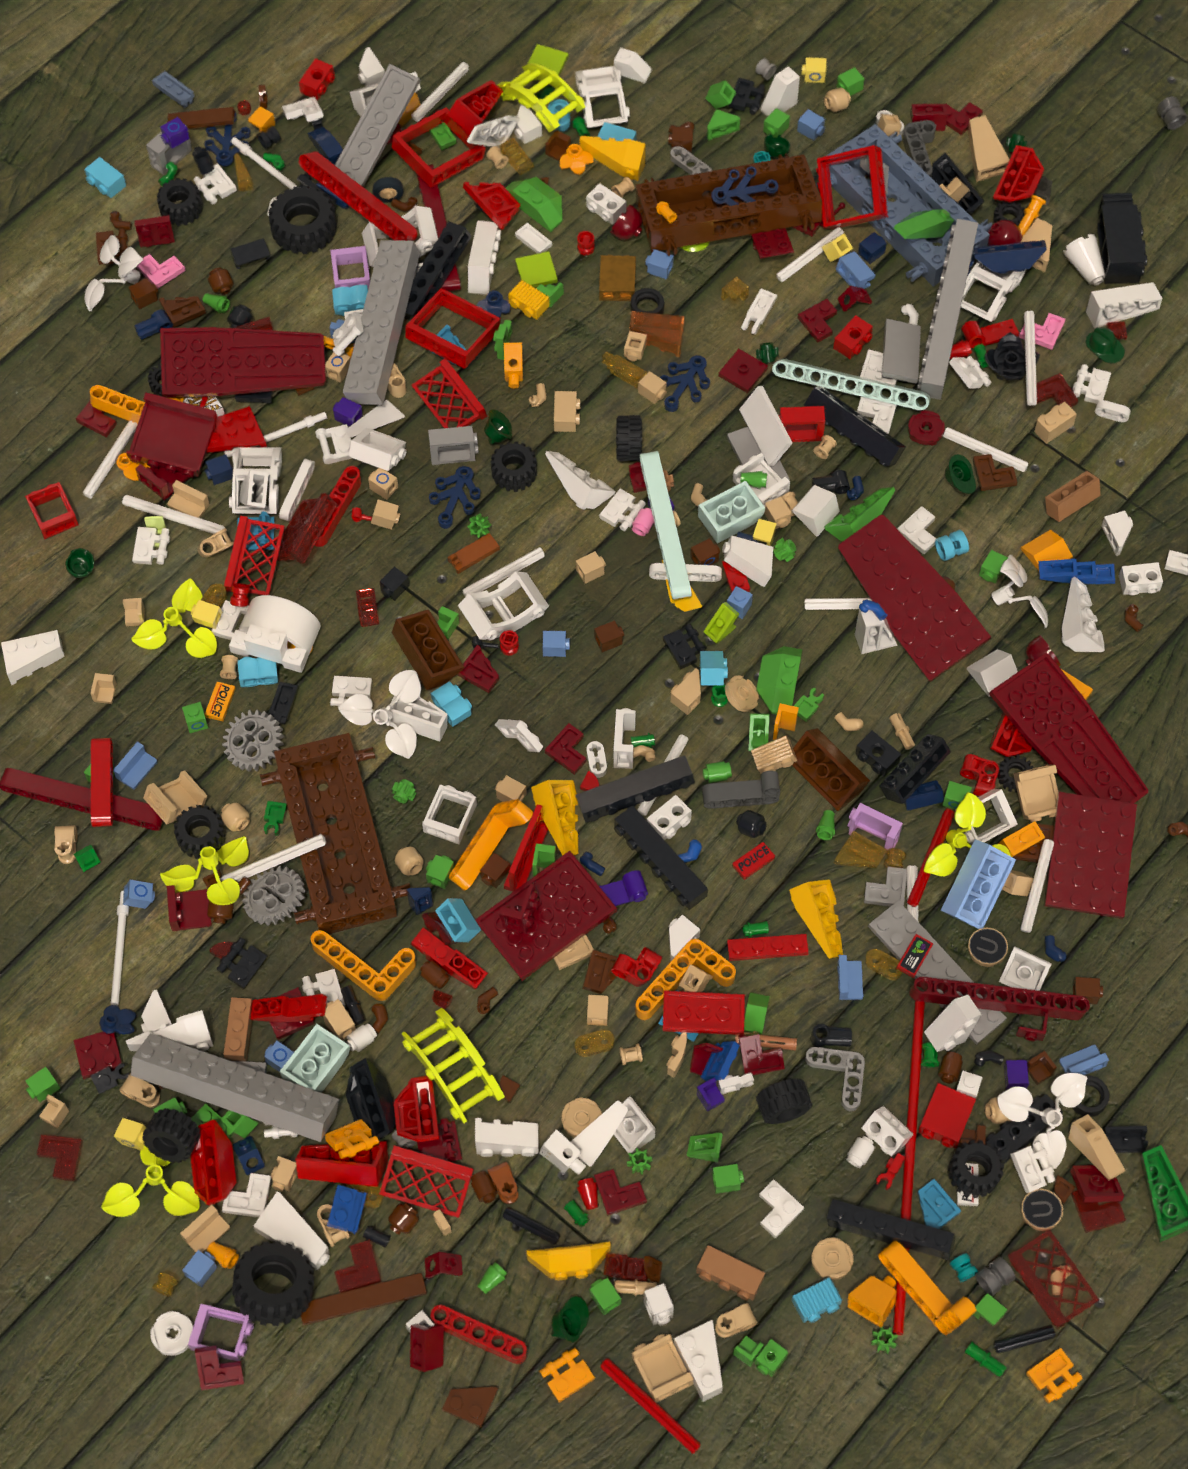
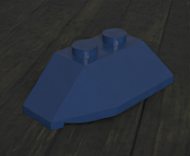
(1010, 256)

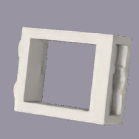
(377, 449)
(1004, 813)
(442, 830)

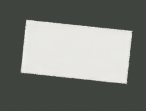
(765, 426)

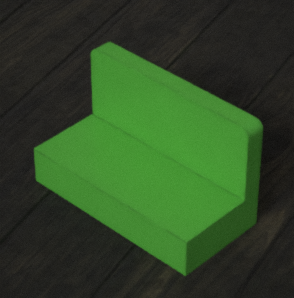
(543, 857)

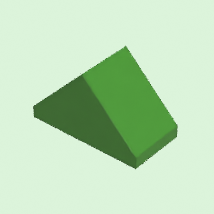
(722, 124)
(758, 730)
(756, 1013)
(705, 1146)

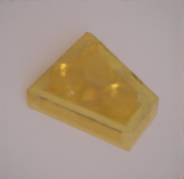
(860, 852)

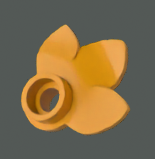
(577, 161)
(129, 468)

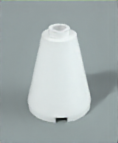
(1086, 258)

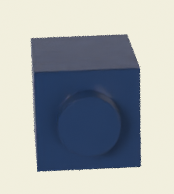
(872, 247)
(219, 470)

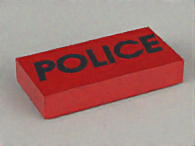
(753, 860)

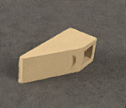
(1095, 1146)

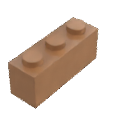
(1072, 496)
(238, 1030)
(730, 1273)

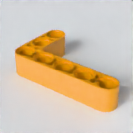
(124, 403)
(486, 839)
(361, 968)
(677, 972)
(924, 1291)

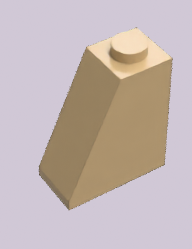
(1040, 231)

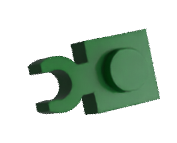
(274, 814)

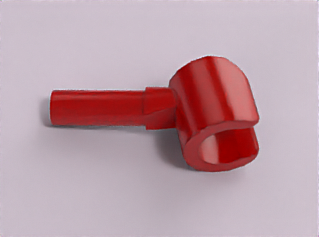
(358, 516)

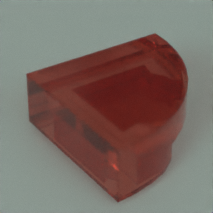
(1118, 329)
(221, 949)
(442, 999)

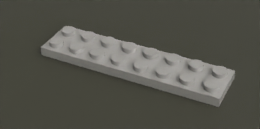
(377, 124)
(896, 931)

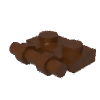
(101, 238)

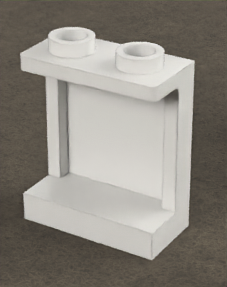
(775, 485)
(623, 753)

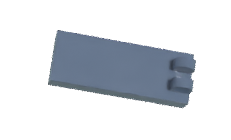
(174, 89)

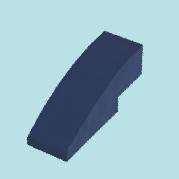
(326, 144)

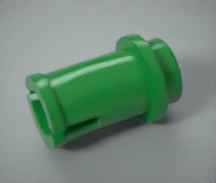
(579, 125)
(980, 353)
(646, 740)
(755, 928)
(576, 1213)

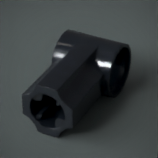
(203, 160)
(836, 482)
(833, 1036)

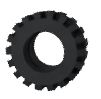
(176, 191)
(628, 437)
(512, 454)
(194, 818)
(784, 1101)
(171, 1135)
(965, 1180)

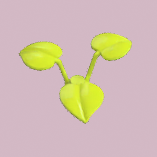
(151, 632)
(968, 814)
(223, 892)
(179, 1201)

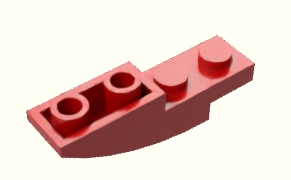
(451, 961)
(288, 1009)

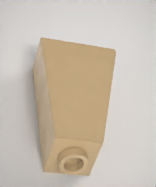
(986, 150)

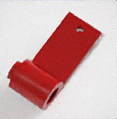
(987, 334)

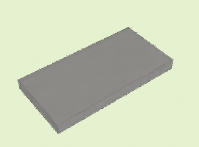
(901, 351)
(746, 447)

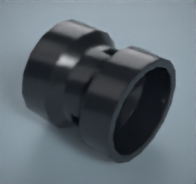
(269, 137)

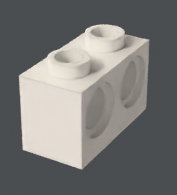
(605, 203)
(1139, 575)
(665, 815)
(890, 1128)
(658, 1305)

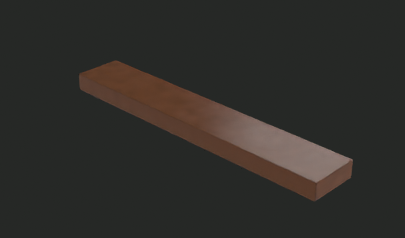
(364, 1299)

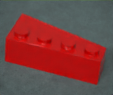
(475, 106)
(325, 1164)

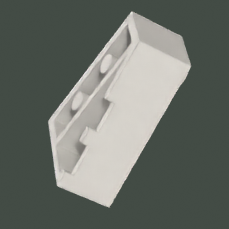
(873, 633)
(506, 1138)
(700, 1356)

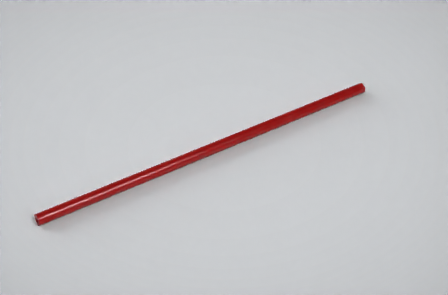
(910, 1146)

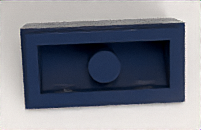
(925, 795)
(419, 899)

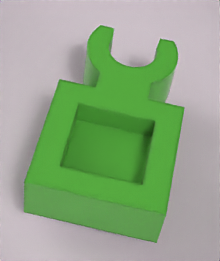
(808, 706)

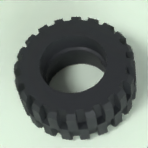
(300, 202)
(267, 1306)

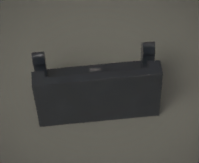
(250, 252)
(1127, 1138)

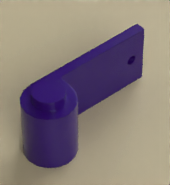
(627, 890)

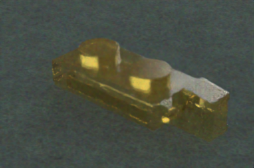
(623, 369)

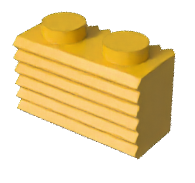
(528, 299)

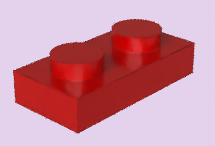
(735, 578)

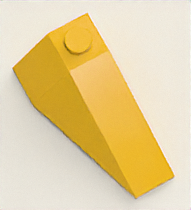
(622, 157)
(559, 815)
(816, 907)

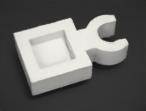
(734, 1083)

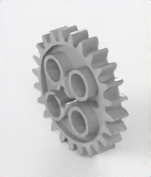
(265, 749)
(265, 906)

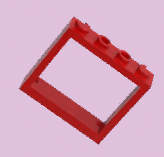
(446, 170)
(877, 182)
(442, 347)

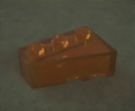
(661, 330)

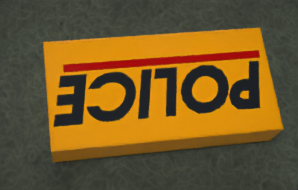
(220, 701)

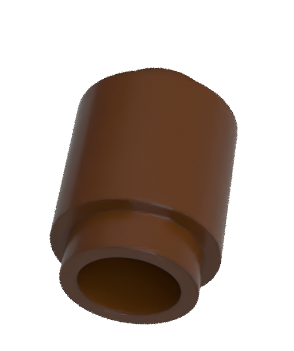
(434, 974)
(950, 1067)
(483, 1187)

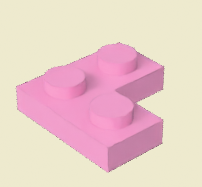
(160, 273)
(1048, 333)

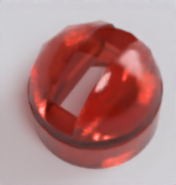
(241, 110)

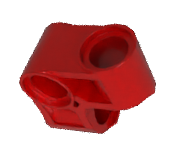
(975, 769)
(627, 967)

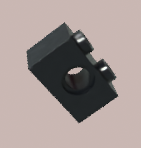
(875, 744)

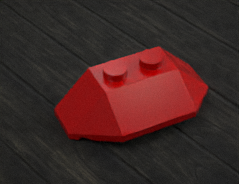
(1020, 176)
(1008, 739)
(417, 1111)
(213, 1164)

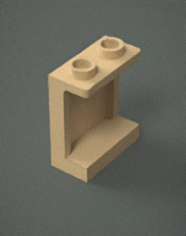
(1037, 792)
(174, 797)
(661, 1368)

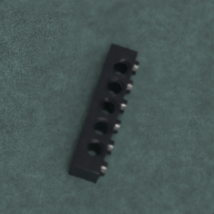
(437, 267)

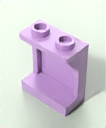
(875, 824)

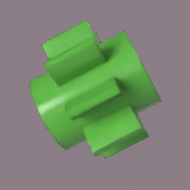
(479, 525)
(784, 550)
(403, 791)
(636, 1157)
(881, 1344)

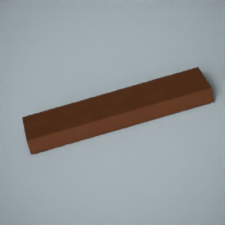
(205, 118)

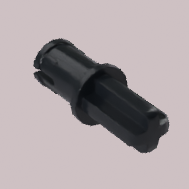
(353, 1005)

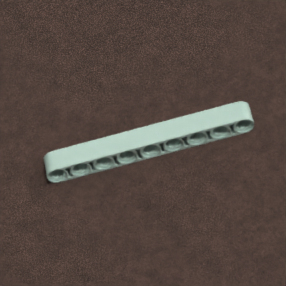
(842, 384)
(665, 525)

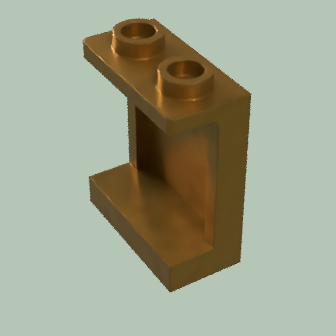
(617, 278)

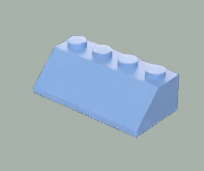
(978, 884)

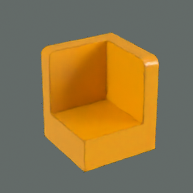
(262, 119)

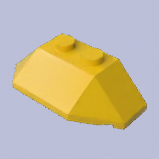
(569, 1260)

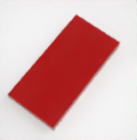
(703, 1012)

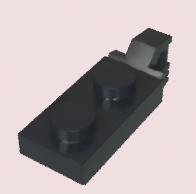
(283, 702)

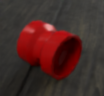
(585, 243)
(240, 594)
(509, 647)

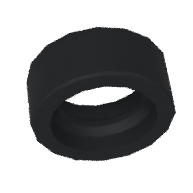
(644, 294)
(1104, 1092)

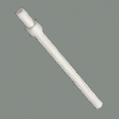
(247, 151)
(307, 422)
(122, 912)

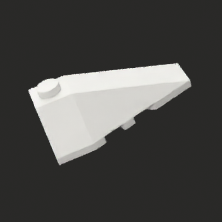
(189, 1030)

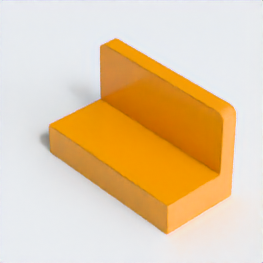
(785, 719)
(1023, 839)

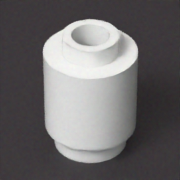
(361, 1037)
(860, 1151)

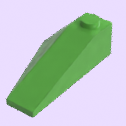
(924, 224)
(860, 515)

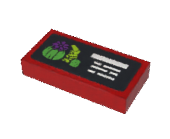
(914, 956)

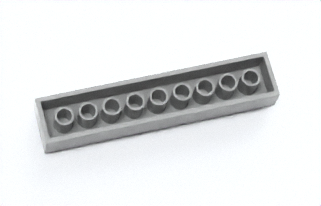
(947, 308)
(381, 322)
(234, 1087)

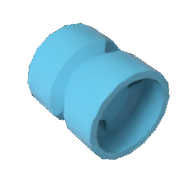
(555, 106)
(954, 544)

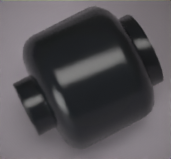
(239, 316)
(751, 824)

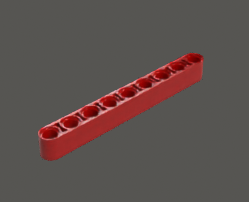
(357, 197)

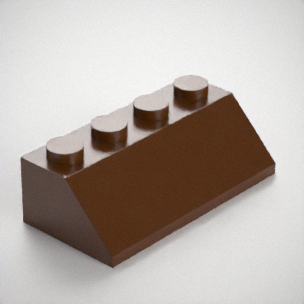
(427, 649)
(828, 769)

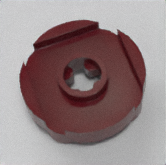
(922, 436)

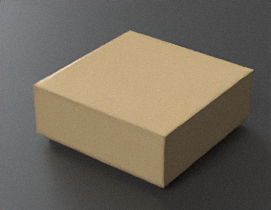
(441, 1222)

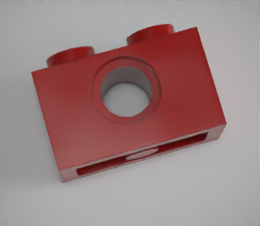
(316, 79)
(845, 341)

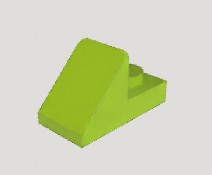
(721, 623)

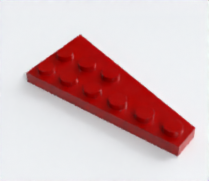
(236, 430)

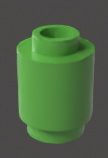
(717, 772)

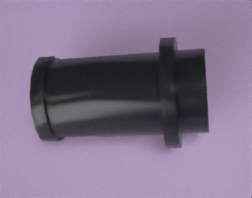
(376, 1236)

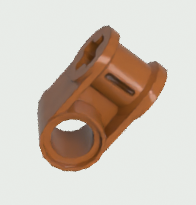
(503, 1180)

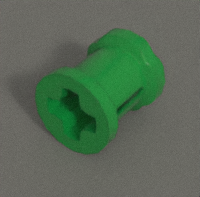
(719, 697)
(930, 1056)

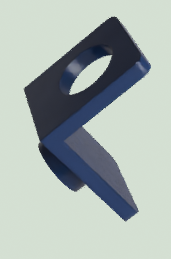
(245, 1150)

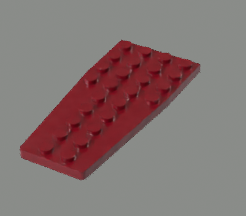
(238, 361)
(918, 602)
(1067, 732)

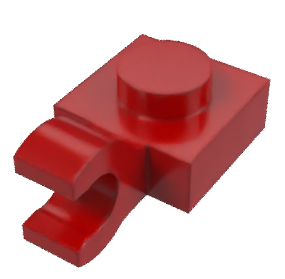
(893, 1167)

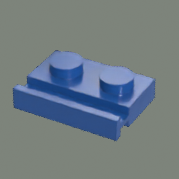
(720, 1062)
(346, 1209)

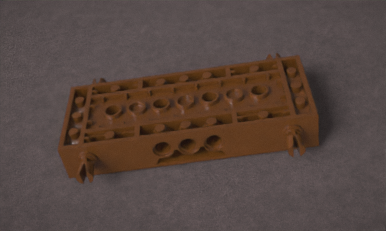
(704, 221)
(336, 765)

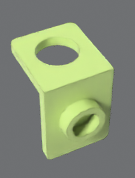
(155, 522)

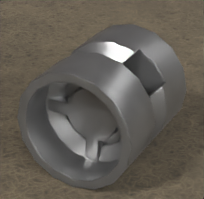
(1172, 113)
(997, 1274)

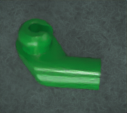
(276, 160)
(170, 174)

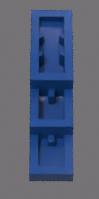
(1086, 572)

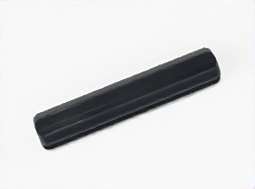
(531, 1226)
(1024, 1339)

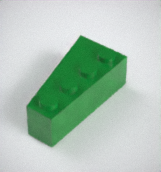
(1166, 1194)

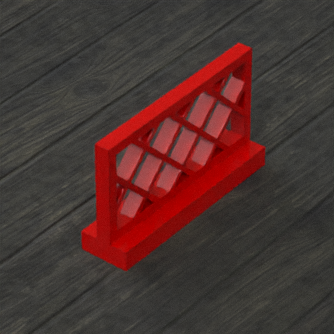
(459, 386)
(239, 549)
(523, 861)
(427, 1163)

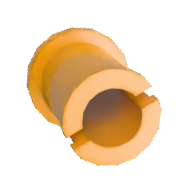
(664, 210)

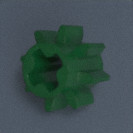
(1015, 139)
(767, 352)

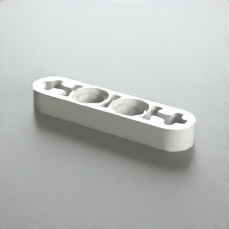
(297, 490)
(703, 573)

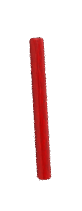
(938, 839)
(650, 1406)

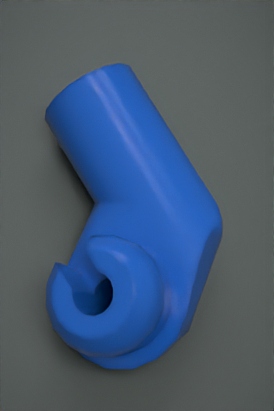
(873, 606)
(693, 851)

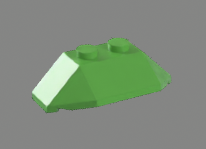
(538, 201)
(779, 677)

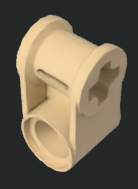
(396, 383)
(219, 542)
(66, 843)
(138, 1090)
(332, 1235)
(739, 1320)

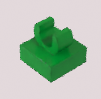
(87, 858)

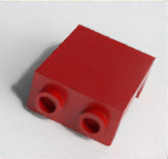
(946, 1116)

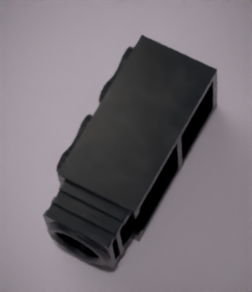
(1121, 239)

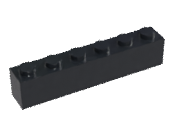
(856, 427)
(635, 789)
(660, 857)
(890, 1229)

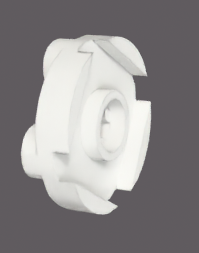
(162, 1327)

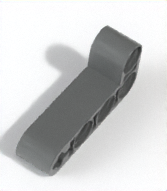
(914, 141)
(743, 792)

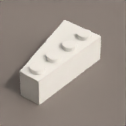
(483, 257)
(1122, 303)

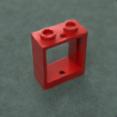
(798, 421)
(55, 525)

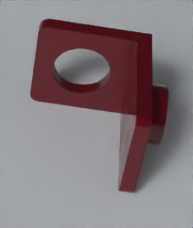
(856, 294)
(1033, 1034)
(701, 1056)
(444, 1263)

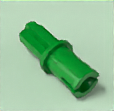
(985, 1359)

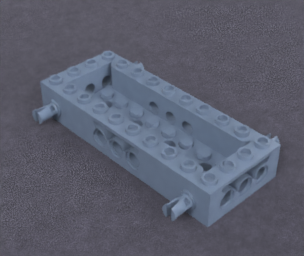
(913, 193)

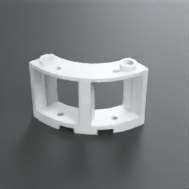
(600, 83)
(418, 217)
(1012, 280)
(256, 457)
(474, 602)

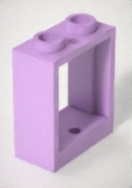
(350, 256)
(201, 1323)

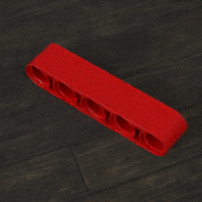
(343, 500)
(101, 782)
(486, 1341)

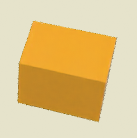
(1045, 548)

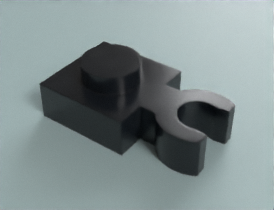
(106, 1079)

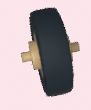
(387, 189)

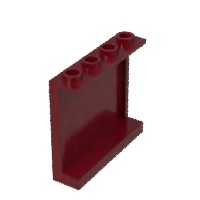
(172, 435)

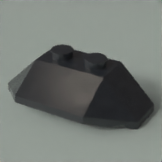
(944, 173)
(370, 1098)

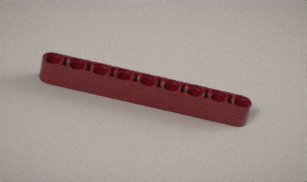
(432, 199)
(76, 798)
(1007, 994)

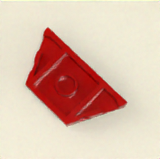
(494, 201)

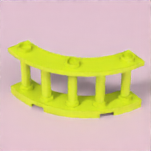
(515, 90)
(466, 1050)

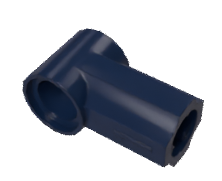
(152, 325)

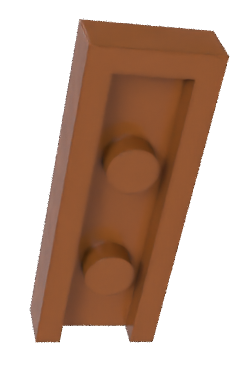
(473, 553)

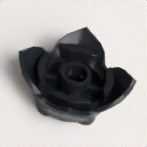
(1008, 349)

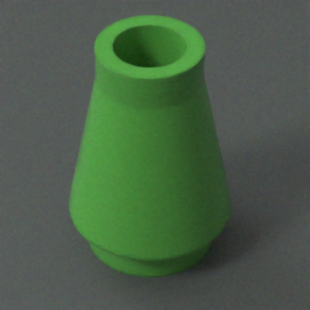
(217, 302)
(755, 479)
(826, 826)
(492, 1277)

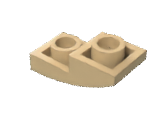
(678, 1049)

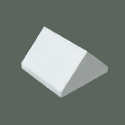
(817, 509)
(993, 670)
(1025, 971)
(635, 1128)

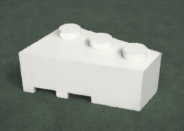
(31, 653)
(422, 716)
(953, 1024)

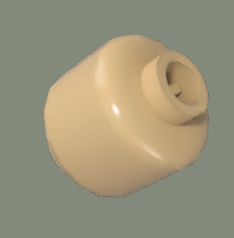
(837, 99)
(235, 816)
(409, 861)
(994, 1113)

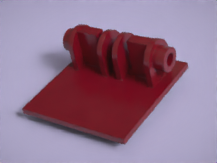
(772, 243)
(446, 1146)

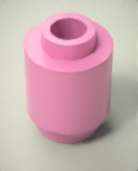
(643, 522)

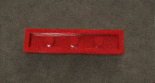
(767, 947)

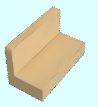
(188, 500)
(205, 1229)

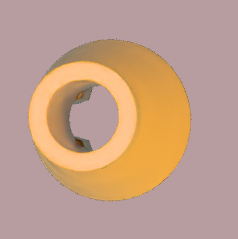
(223, 1255)

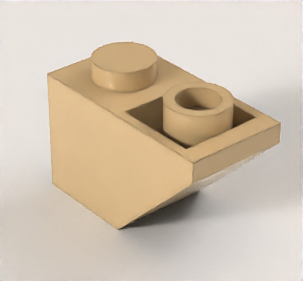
(688, 693)
(338, 1020)

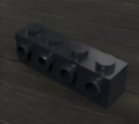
(915, 768)
(1020, 1134)

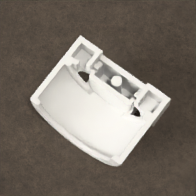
(270, 625)

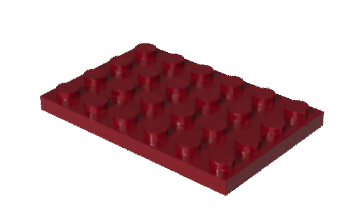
(1091, 855)
(567, 911)

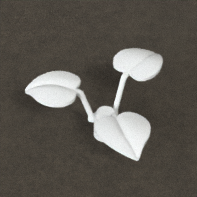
(128, 261)
(1017, 574)
(359, 710)
(1016, 1103)

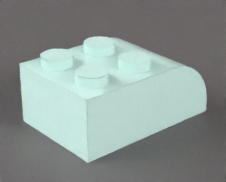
(731, 511)
(316, 1060)

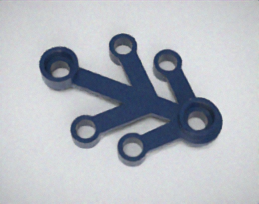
(225, 157)
(741, 191)
(686, 380)
(455, 493)

